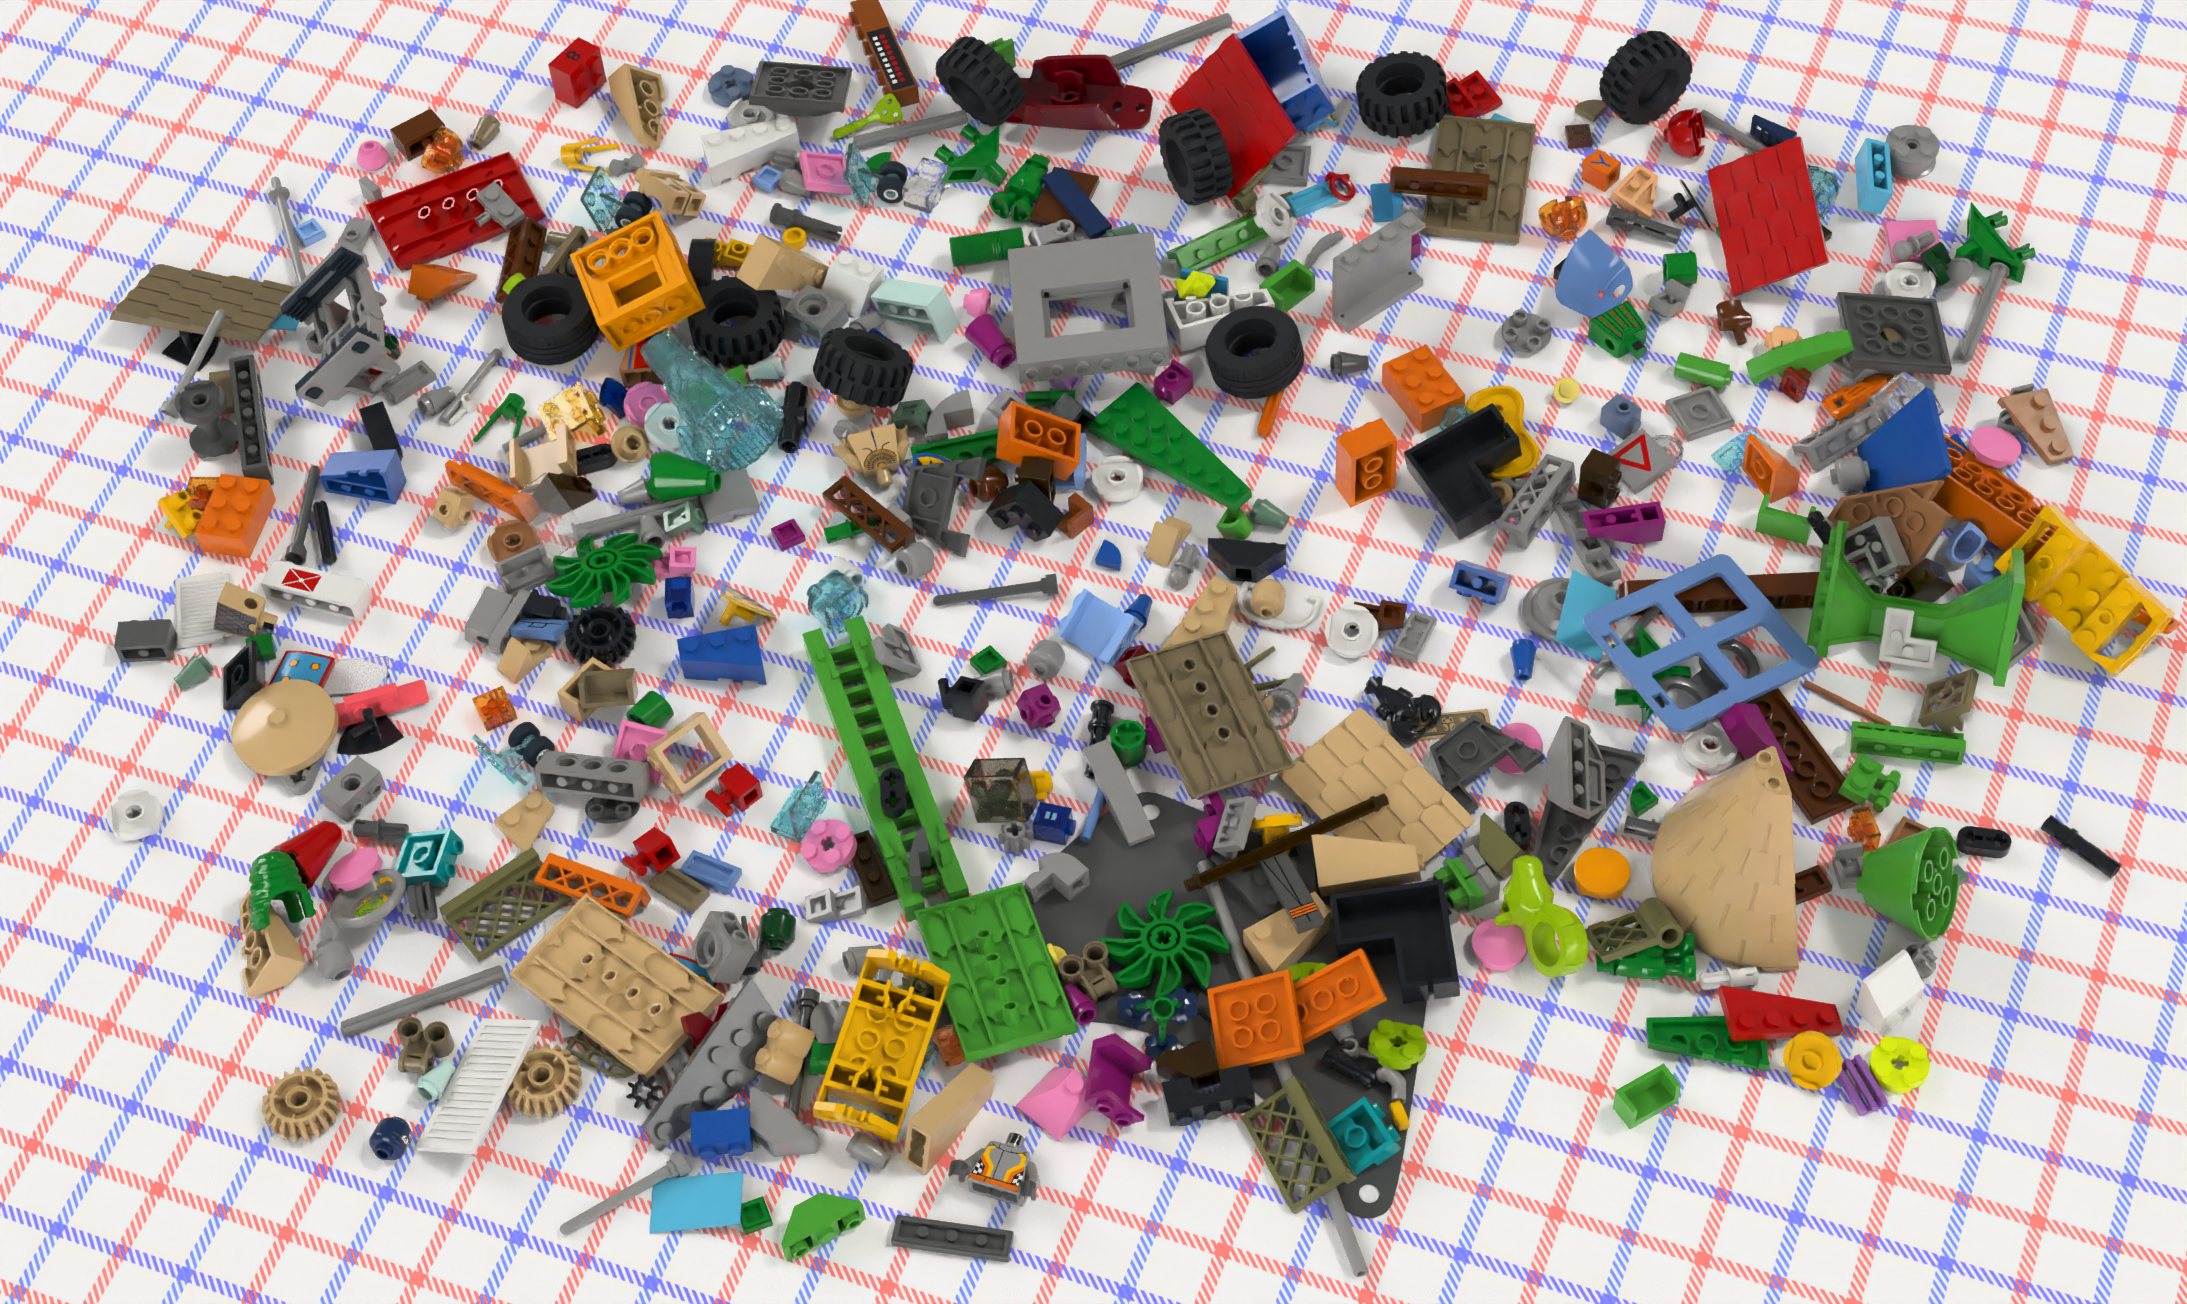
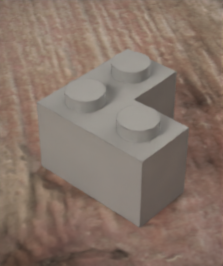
(1879, 544)

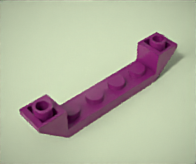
(1213, 805)

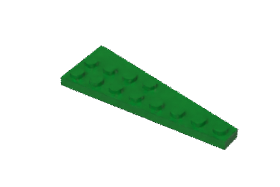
(1156, 437)

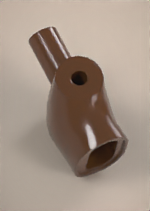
(1733, 318)

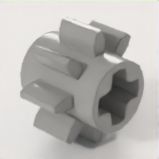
(1015, 836)
(1922, 959)

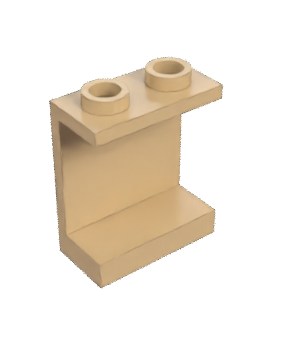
(551, 457)

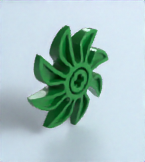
(604, 570)
(1164, 944)

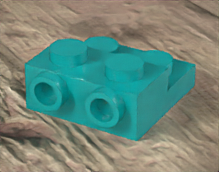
(429, 856)
(1365, 1135)

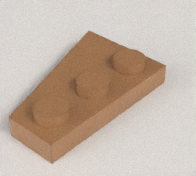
(2040, 422)

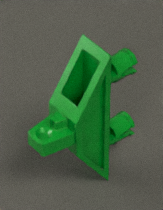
(977, 162)
(1987, 247)
(1643, 646)

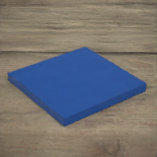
(1907, 447)

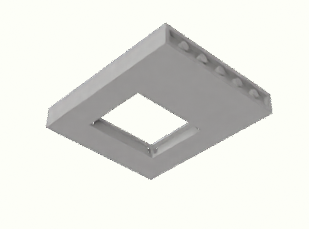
(1083, 271)

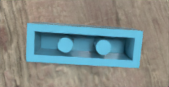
(1873, 176)

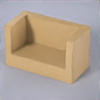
(569, 693)

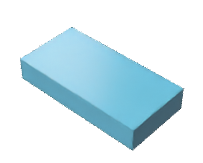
(1310, 199)

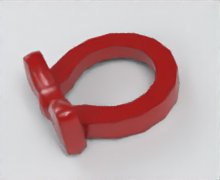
(1344, 179)

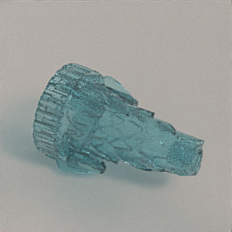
(724, 420)

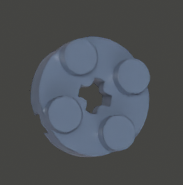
(726, 77)

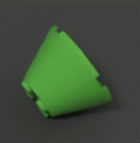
(1913, 882)

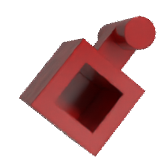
(736, 788)
(654, 850)

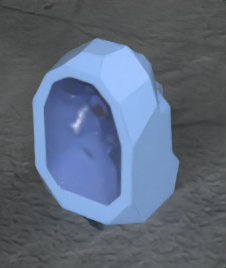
(1964, 543)

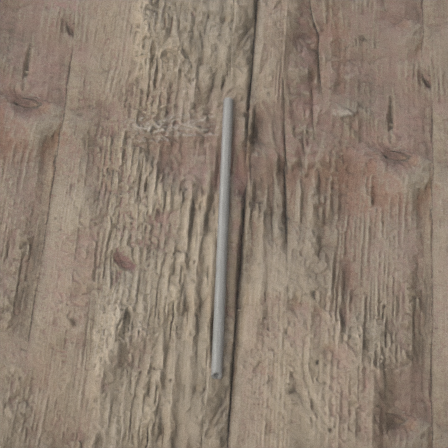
(1284, 1072)

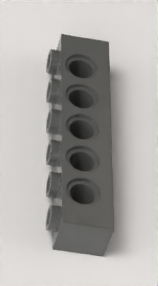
(250, 418)

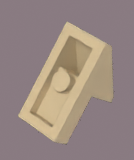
(1166, 540)
(523, 657)

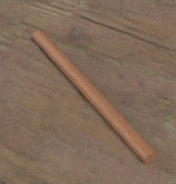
(1846, 703)

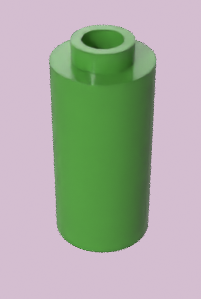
(1703, 370)

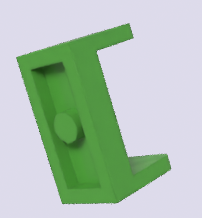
(1290, 285)
(1782, 523)
(1646, 1096)

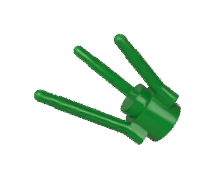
(510, 408)

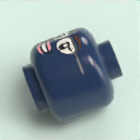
(390, 1138)

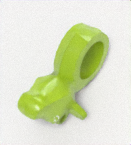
(1531, 907)

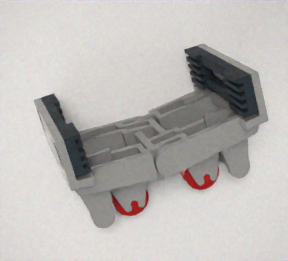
(349, 348)

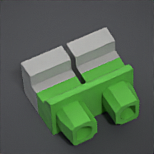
(1471, 880)

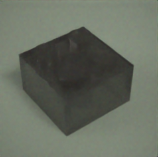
(1000, 790)

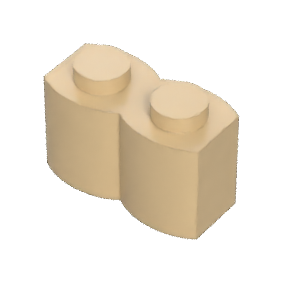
(784, 1050)

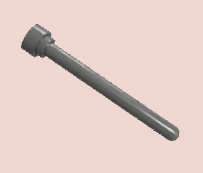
(296, 551)
(1046, 585)
(806, 1000)

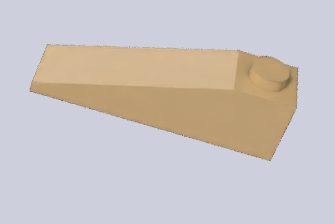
(639, 99)
(271, 953)

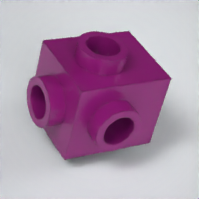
(1038, 707)

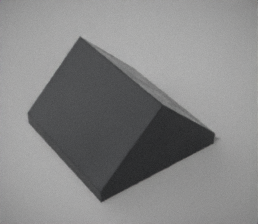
(243, 676)

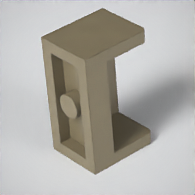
(608, 688)

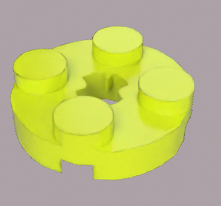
(1903, 1050)

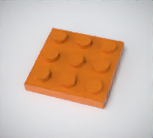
(1255, 1020)

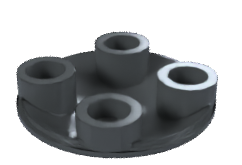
(610, 811)

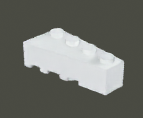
(747, 147)
(1195, 318)

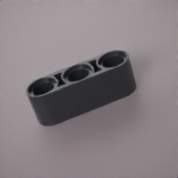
(379, 428)

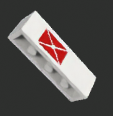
(317, 590)

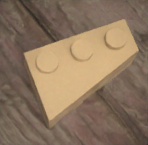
(1275, 942)

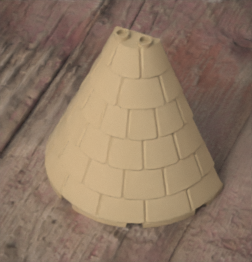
(1730, 865)

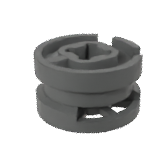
(422, 902)

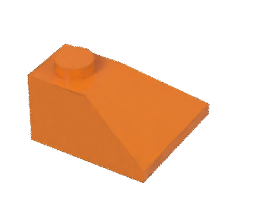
(436, 280)
(1769, 470)

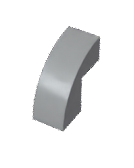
(950, 413)

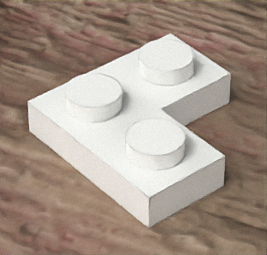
(1897, 644)

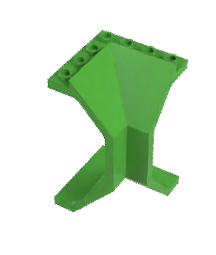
(1969, 629)

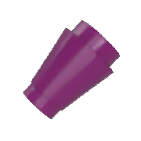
(1080, 1004)

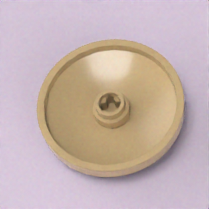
(284, 727)

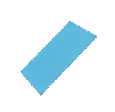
(1581, 598)
(697, 1202)

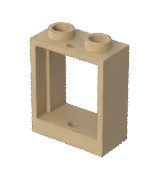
(709, 737)

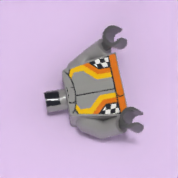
(1000, 1171)

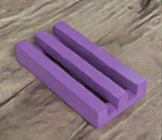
(1872, 1106)

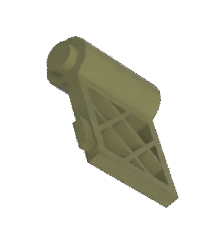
(1652, 922)

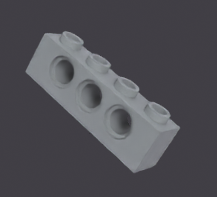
(593, 776)

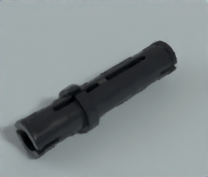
(2072, 840)

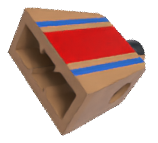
(634, 368)

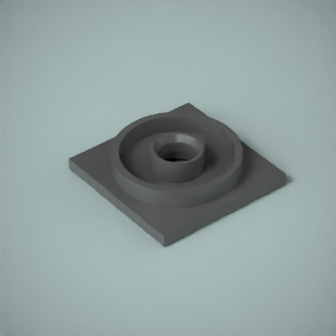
(800, 88)
(1914, 318)

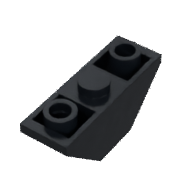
(1246, 559)

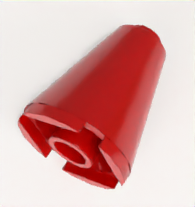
(312, 850)

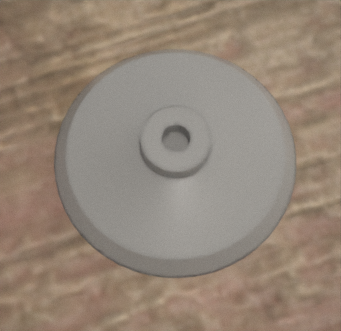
(1958, 273)

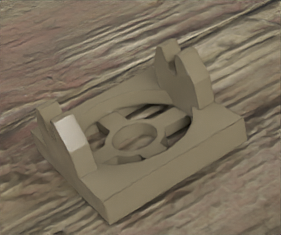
(1958, 688)

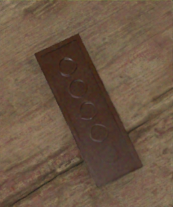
(1815, 775)

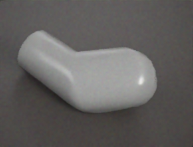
(1396, 1081)

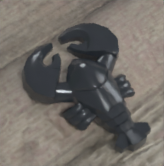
(1401, 706)

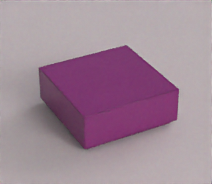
(788, 534)

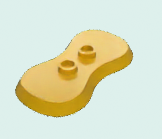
(1511, 407)

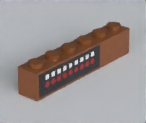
(883, 51)

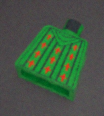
(1619, 331)

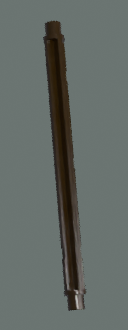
(1286, 842)

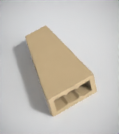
(1363, 864)
(946, 1117)

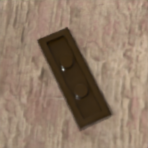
(872, 871)

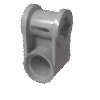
(1052, 233)

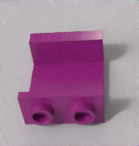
(1111, 1076)

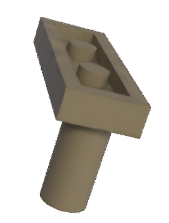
(567, 245)

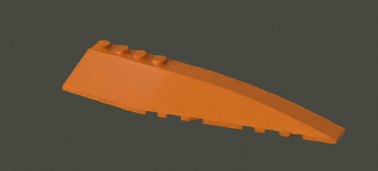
(1998, 507)

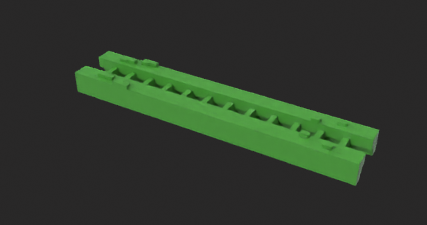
(862, 762)

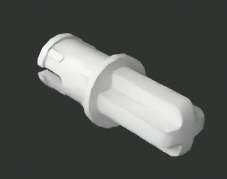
(1729, 978)

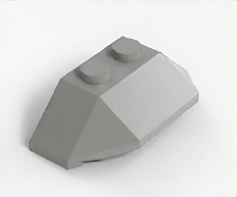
(1576, 770)

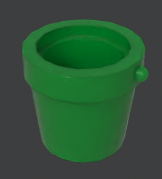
(820, 1058)

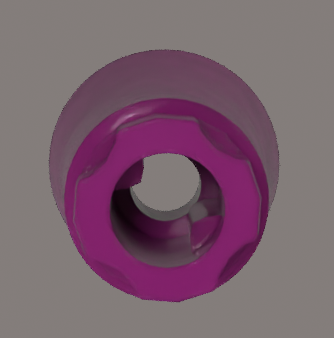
(991, 341)

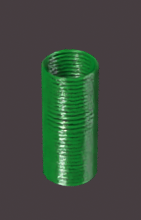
(979, 246)

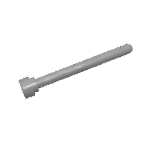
(168, 406)
(675, 1166)

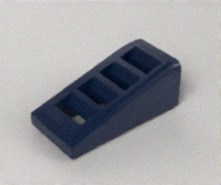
(1775, 133)

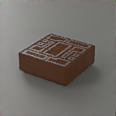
(1578, 136)

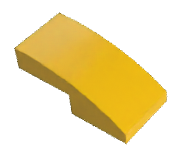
(732, 253)

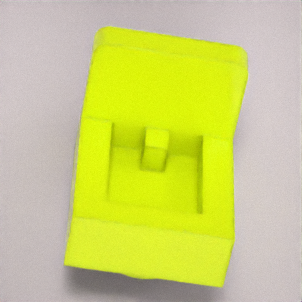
(1196, 284)

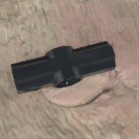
(794, 417)

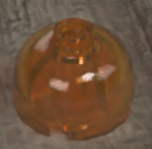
(444, 152)
(1565, 218)

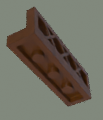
(1439, 183)
(522, 253)
(869, 509)

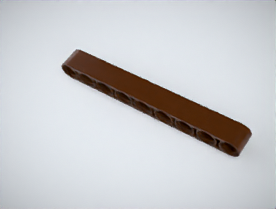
(1714, 595)

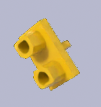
(180, 514)

